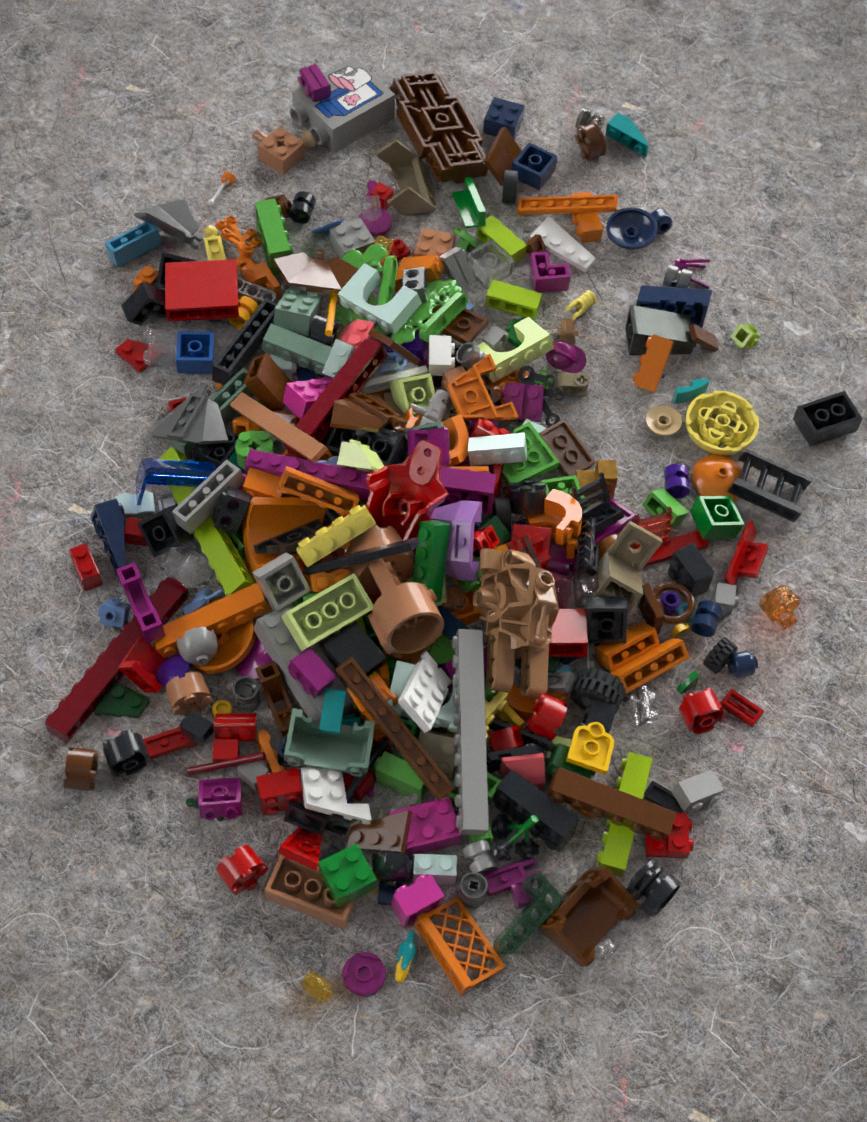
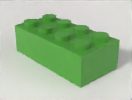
(272, 232)

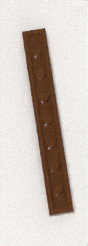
(395, 729)

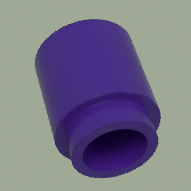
(670, 603)

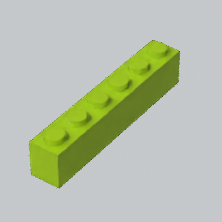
(620, 838)

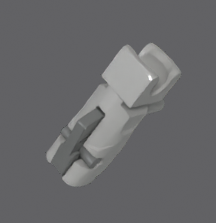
(437, 410)

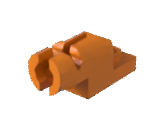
(258, 274)

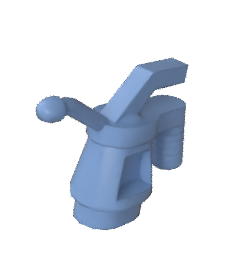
(201, 600)

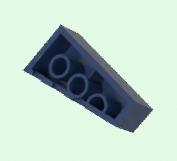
(676, 300)

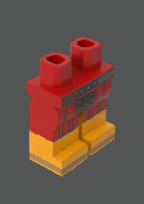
(527, 545)

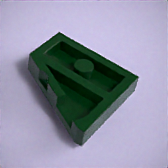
(122, 702)

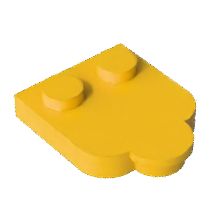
(591, 748)

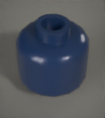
(663, 220)
(742, 664)

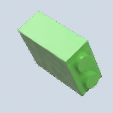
(398, 776)

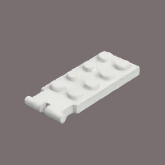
(425, 692)

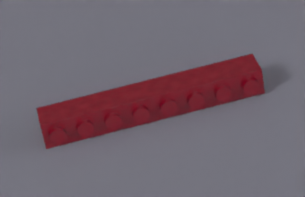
(347, 381)

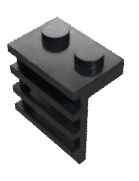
(602, 510)

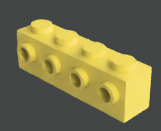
(336, 535)

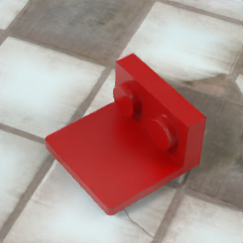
(141, 666)

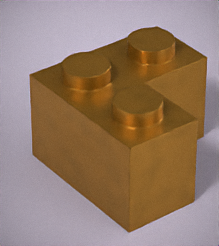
(607, 467)

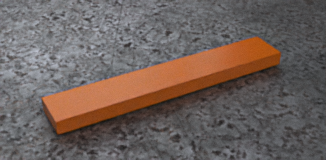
(568, 204)

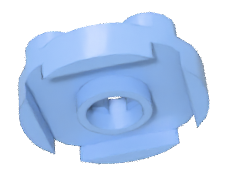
(392, 362)

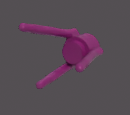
(685, 263)

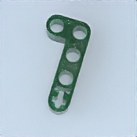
(524, 917)

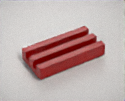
(739, 710)

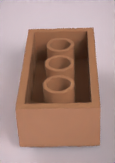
(306, 893)

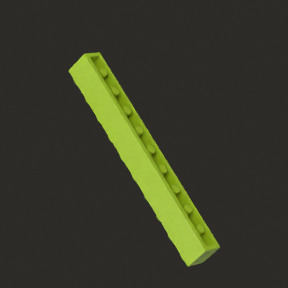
(214, 542)

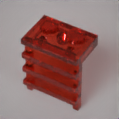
(657, 525)

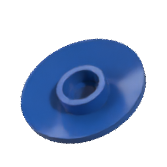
(325, 229)

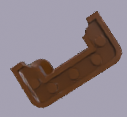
(588, 914)

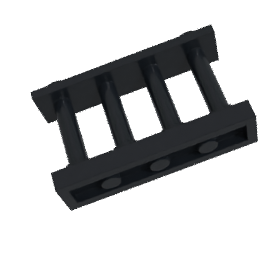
(762, 498)

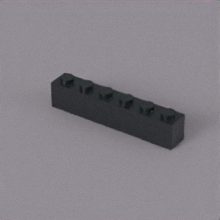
(244, 343)

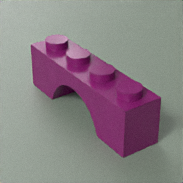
(140, 602)

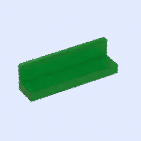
(470, 205)

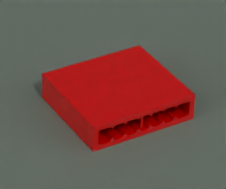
(201, 290)

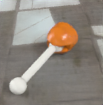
(227, 180)

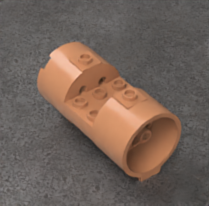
(405, 612)

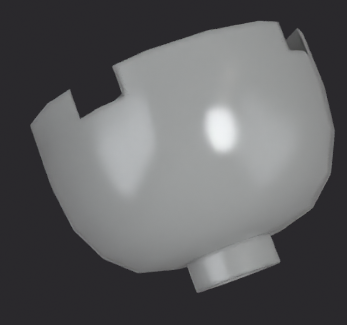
(198, 645)

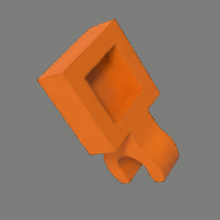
(146, 275)
(410, 419)

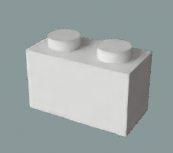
(440, 354)

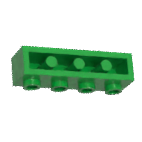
(431, 555)

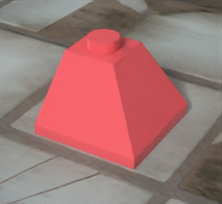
(528, 766)

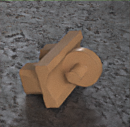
(567, 331)

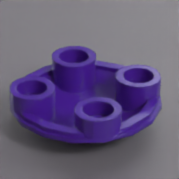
(171, 668)

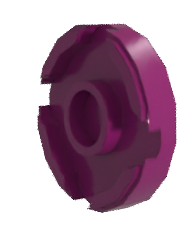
(379, 226)
(364, 974)

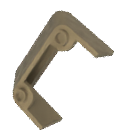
(412, 175)

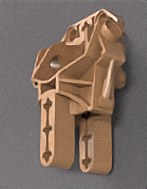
(519, 619)

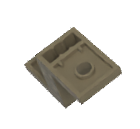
(621, 566)

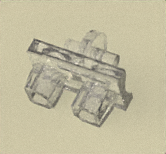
(640, 706)

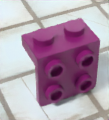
(437, 437)

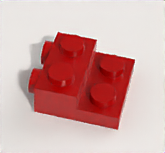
(676, 845)

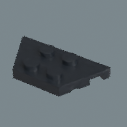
(288, 541)

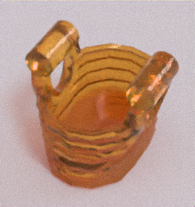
(780, 601)

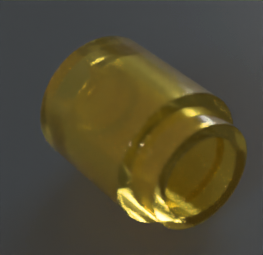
(317, 987)

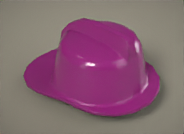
(566, 357)

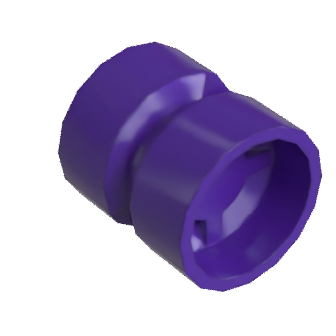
(676, 480)

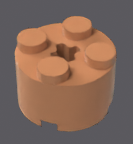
(188, 693)

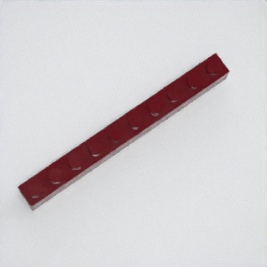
(99, 678)

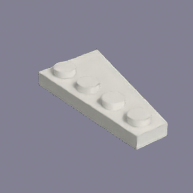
(564, 245)

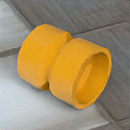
(246, 309)

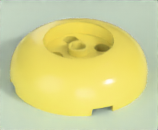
(727, 409)

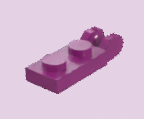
(501, 879)

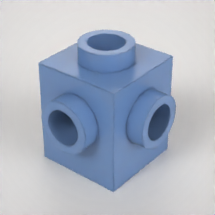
(114, 613)

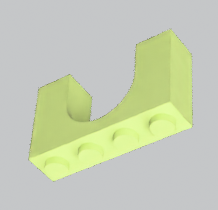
(534, 344)

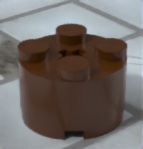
(81, 769)

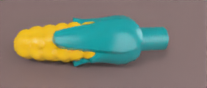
(405, 957)

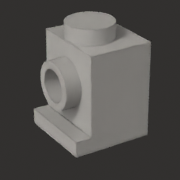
(496, 338)

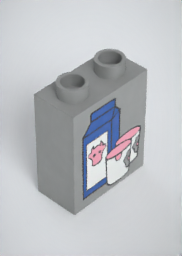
(354, 109)

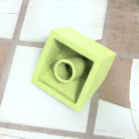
(412, 390)
(358, 457)

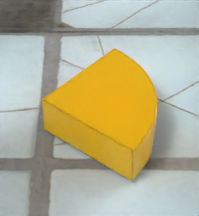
(680, 629)

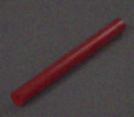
(226, 763)

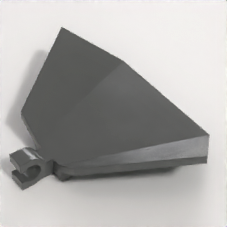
(174, 219)
(193, 421)

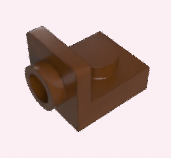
(284, 204)

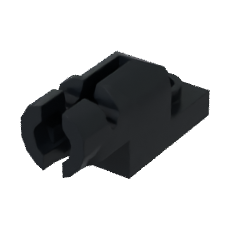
(315, 821)

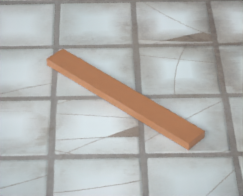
(278, 427)

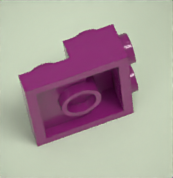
(526, 400)
(220, 798)

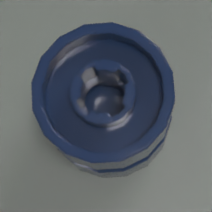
(706, 618)

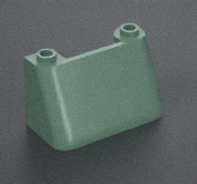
(338, 752)

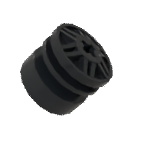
(652, 887)

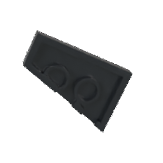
(494, 758)

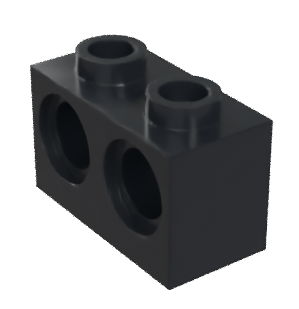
(234, 510)

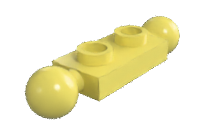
(213, 244)

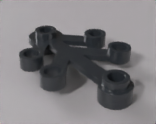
(530, 380)

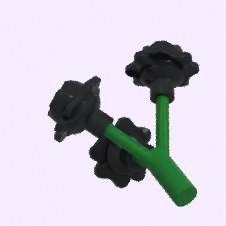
(502, 827)

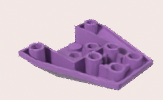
(461, 518)

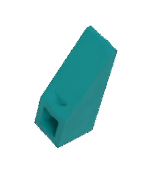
(626, 133)

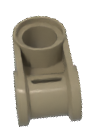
(571, 383)

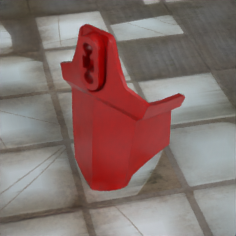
(403, 494)

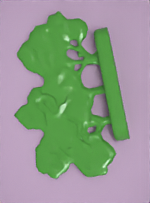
(371, 257)
(438, 320)

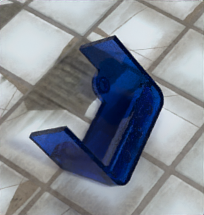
(170, 473)

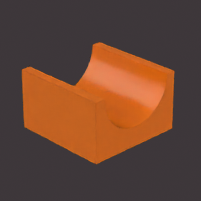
(271, 517)

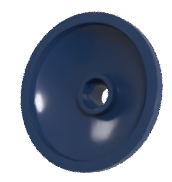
(631, 228)

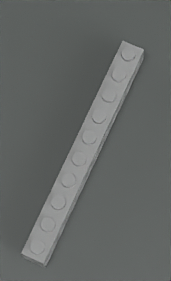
(470, 733)

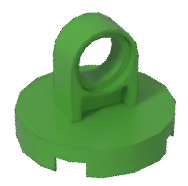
(467, 239)

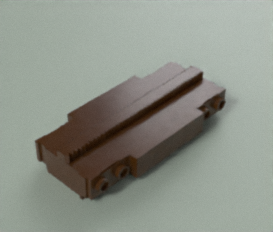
(439, 127)

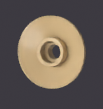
(663, 414)

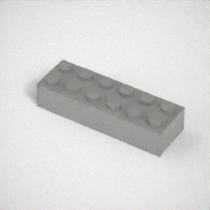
(282, 649)

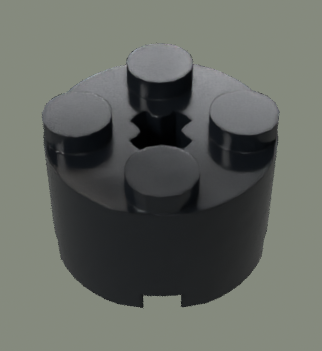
(317, 330)
(527, 497)
(126, 753)

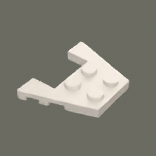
(326, 794)

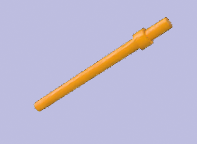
(333, 297)

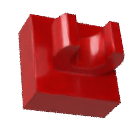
(400, 249)

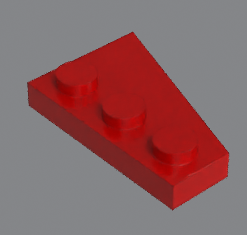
(302, 847)

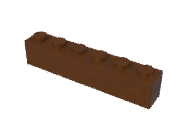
(611, 804)

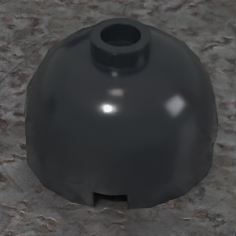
(392, 868)

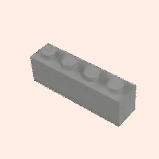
(206, 496)

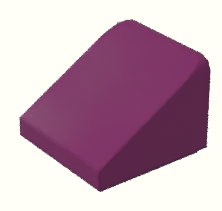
(519, 896)

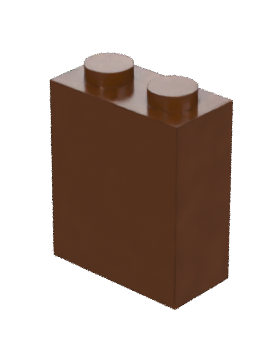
(267, 382)

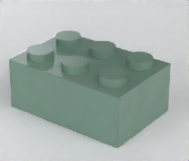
(297, 310)

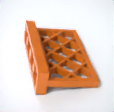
(446, 957)

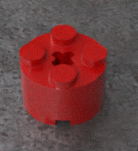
(701, 711)
(547, 716)
(241, 870)

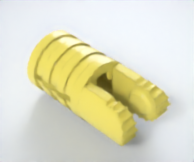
(582, 303)

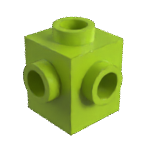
(745, 336)

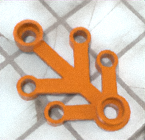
(231, 233)

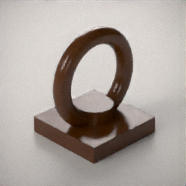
(652, 607)

